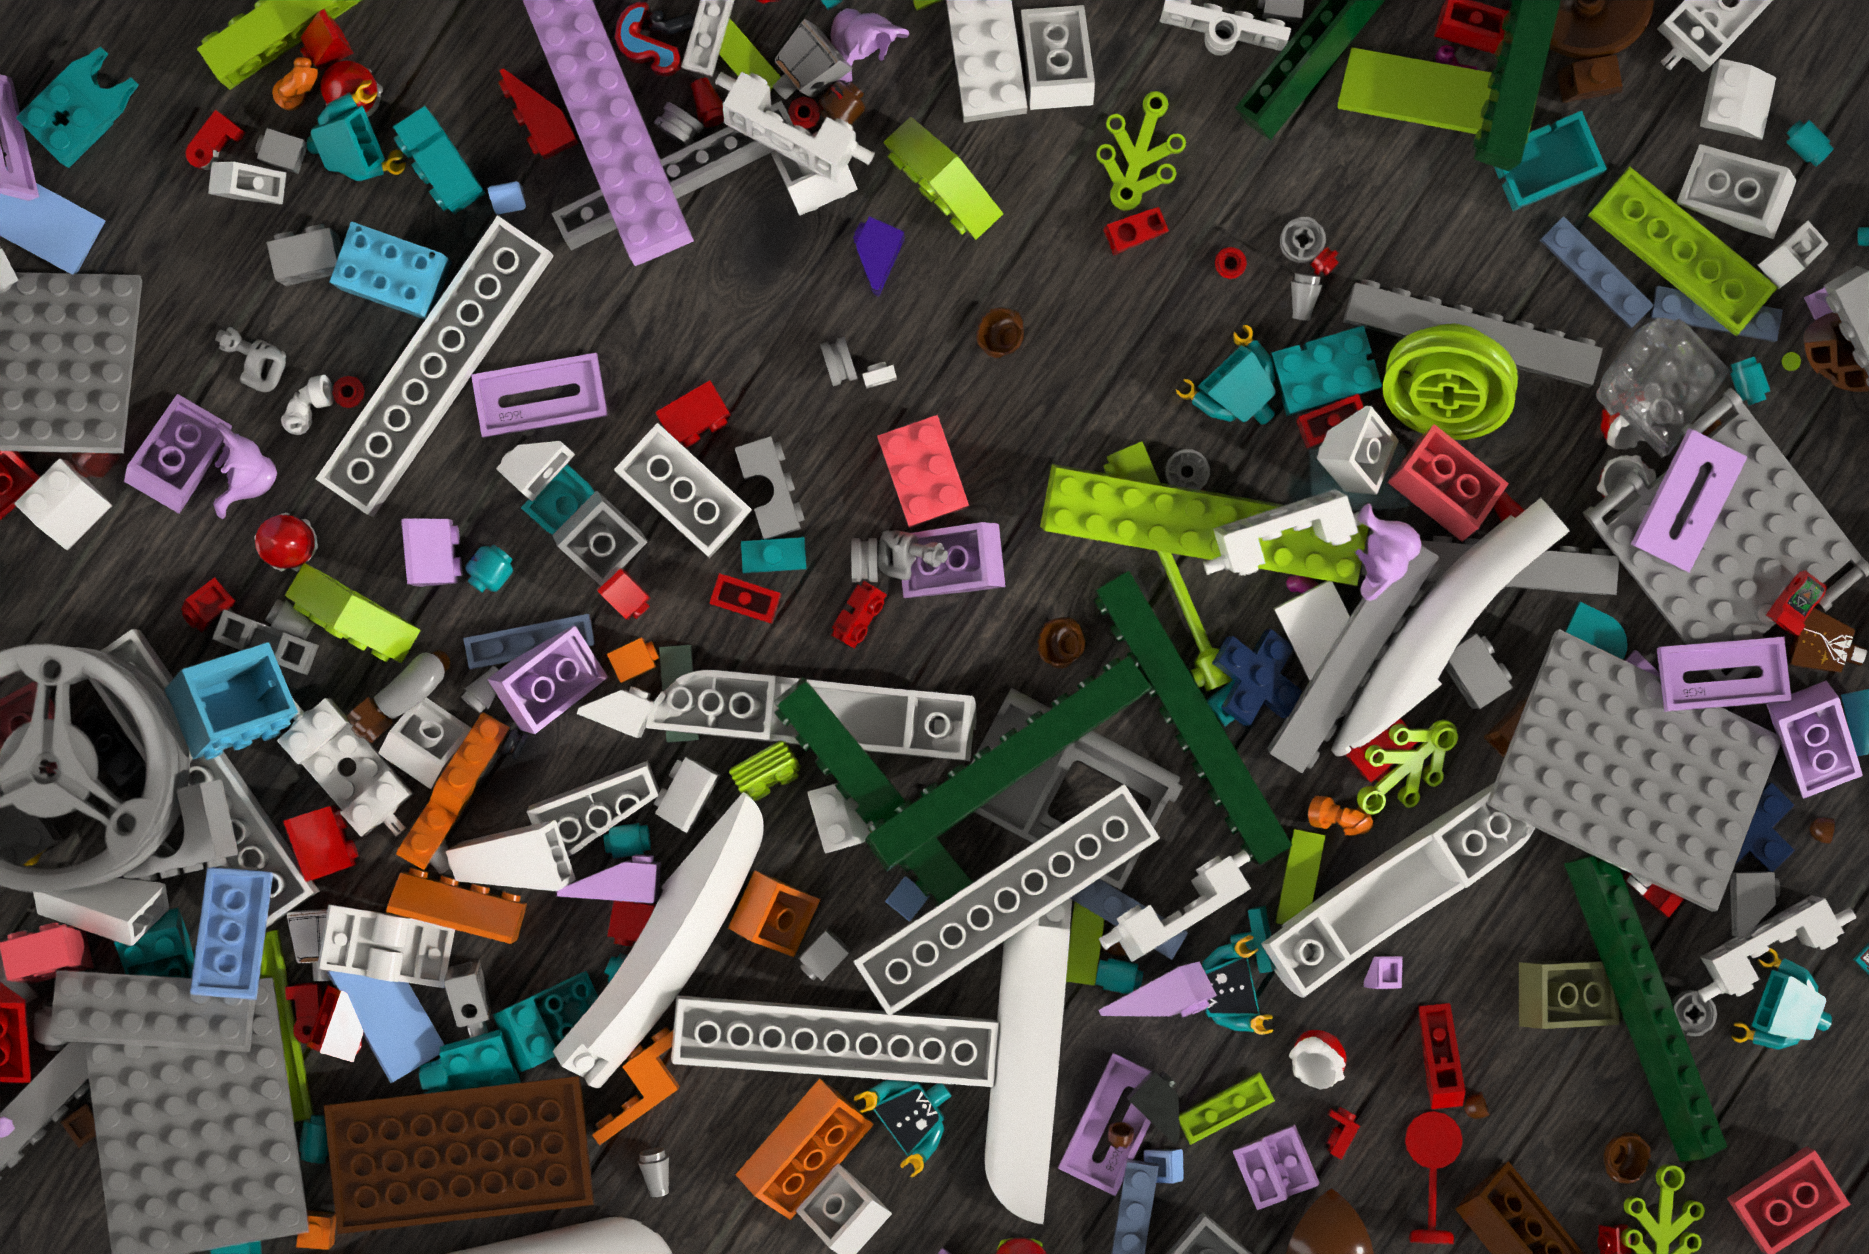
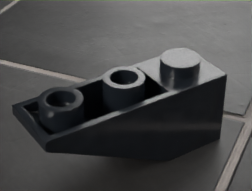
(114, 751)

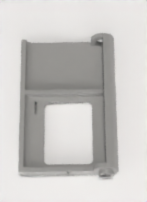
(1027, 801)

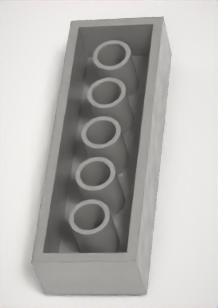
(147, 1013)

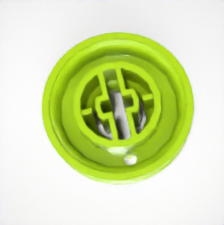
(1455, 381)

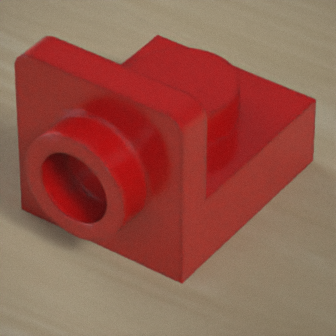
(206, 605)
(1342, 1137)

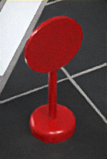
(1433, 1143)

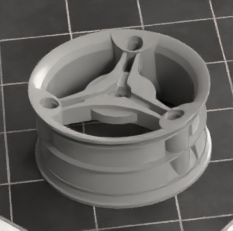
(57, 740)

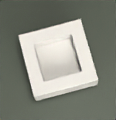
(879, 374)

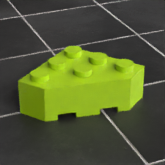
(942, 178)
(351, 615)

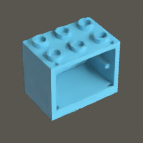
(390, 271)
(231, 701)

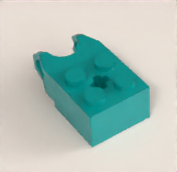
(89, 106)

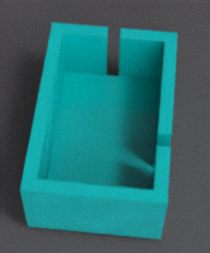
(437, 161)
(1553, 162)
(1325, 371)

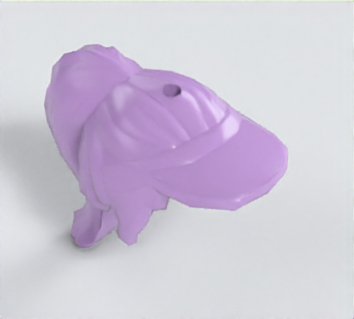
(861, 34)
(246, 469)
(1388, 552)

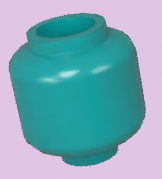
(489, 568)

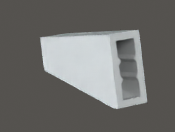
(514, 858)
(112, 909)

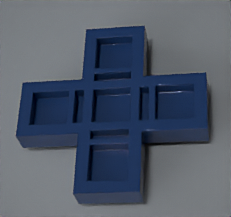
(1257, 677)
(1761, 838)

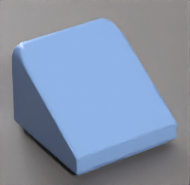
(507, 197)
(906, 898)
(1169, 1162)

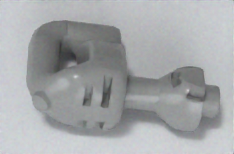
(256, 357)
(904, 550)

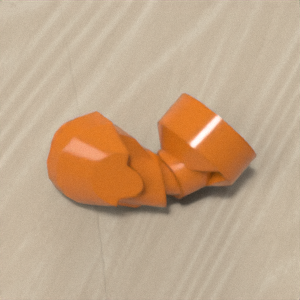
(291, 90)
(1324, 813)

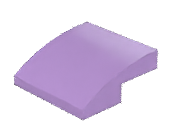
(1276, 1167)

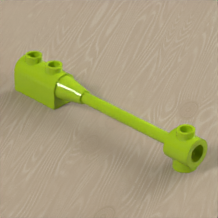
(1136, 464)

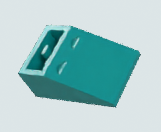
(161, 950)
(542, 1020)

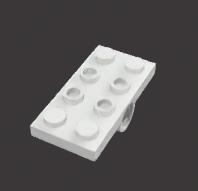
(1239, 26)
(385, 946)

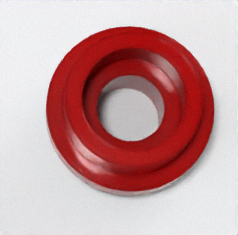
(807, 122)
(1237, 255)
(1325, 262)
(357, 396)

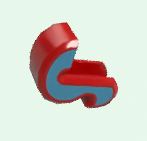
(641, 48)

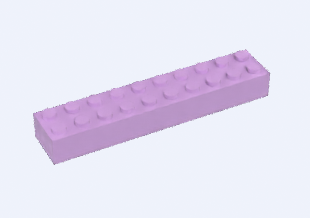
(610, 127)

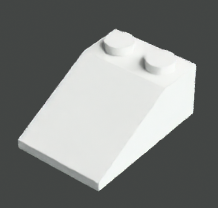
(1057, 57)
(1737, 190)

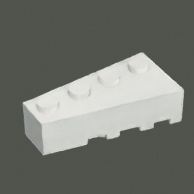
(596, 806)

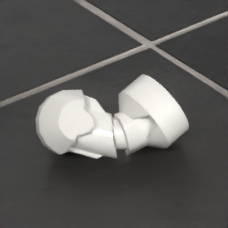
(298, 414)

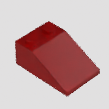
(321, 842)

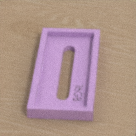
(19, 178)
(573, 370)
(1655, 527)
(1765, 653)
(1078, 1156)

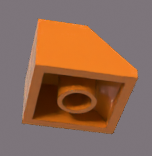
(773, 914)

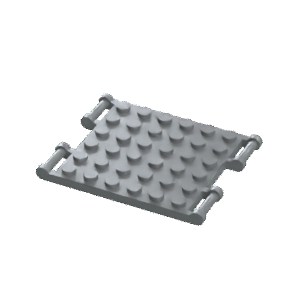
(1754, 550)

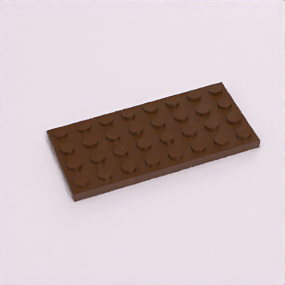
(458, 1154)

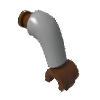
(406, 691)

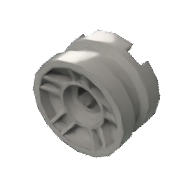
(678, 124)
(1291, 247)
(838, 361)
(1192, 459)
(864, 559)
(1706, 1015)

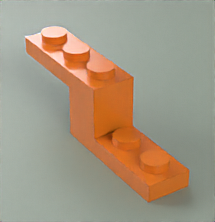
(453, 791)
(650, 1078)

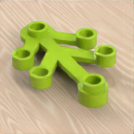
(1138, 156)
(1410, 763)
(1664, 1231)

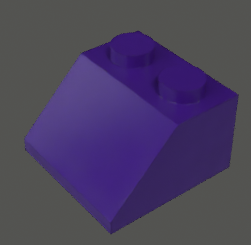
(877, 250)

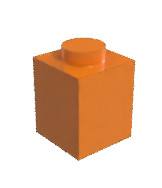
(633, 659)
(321, 1231)

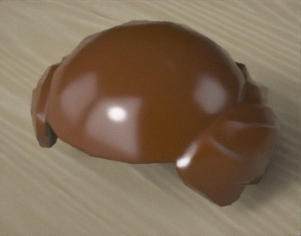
(1000, 332)
(1061, 642)
(1626, 1158)

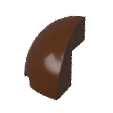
(1833, 354)
(1330, 1228)

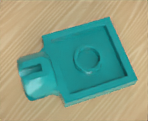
(470, 1064)

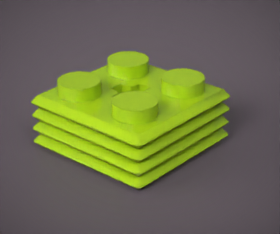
(766, 769)

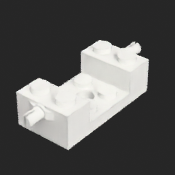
(1706, 29)
(749, 113)
(1239, 542)
(320, 742)
(1217, 885)
(1808, 919)

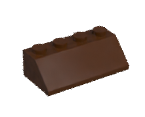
(1512, 1217)

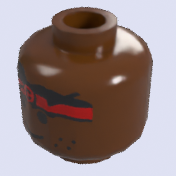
(842, 102)

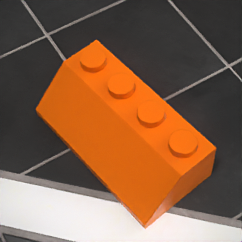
(457, 906)
(804, 1149)

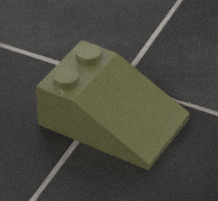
(1565, 995)

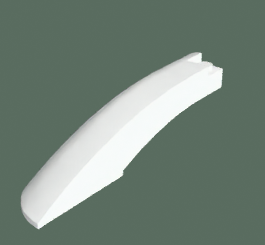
(668, 948)
(1027, 1063)

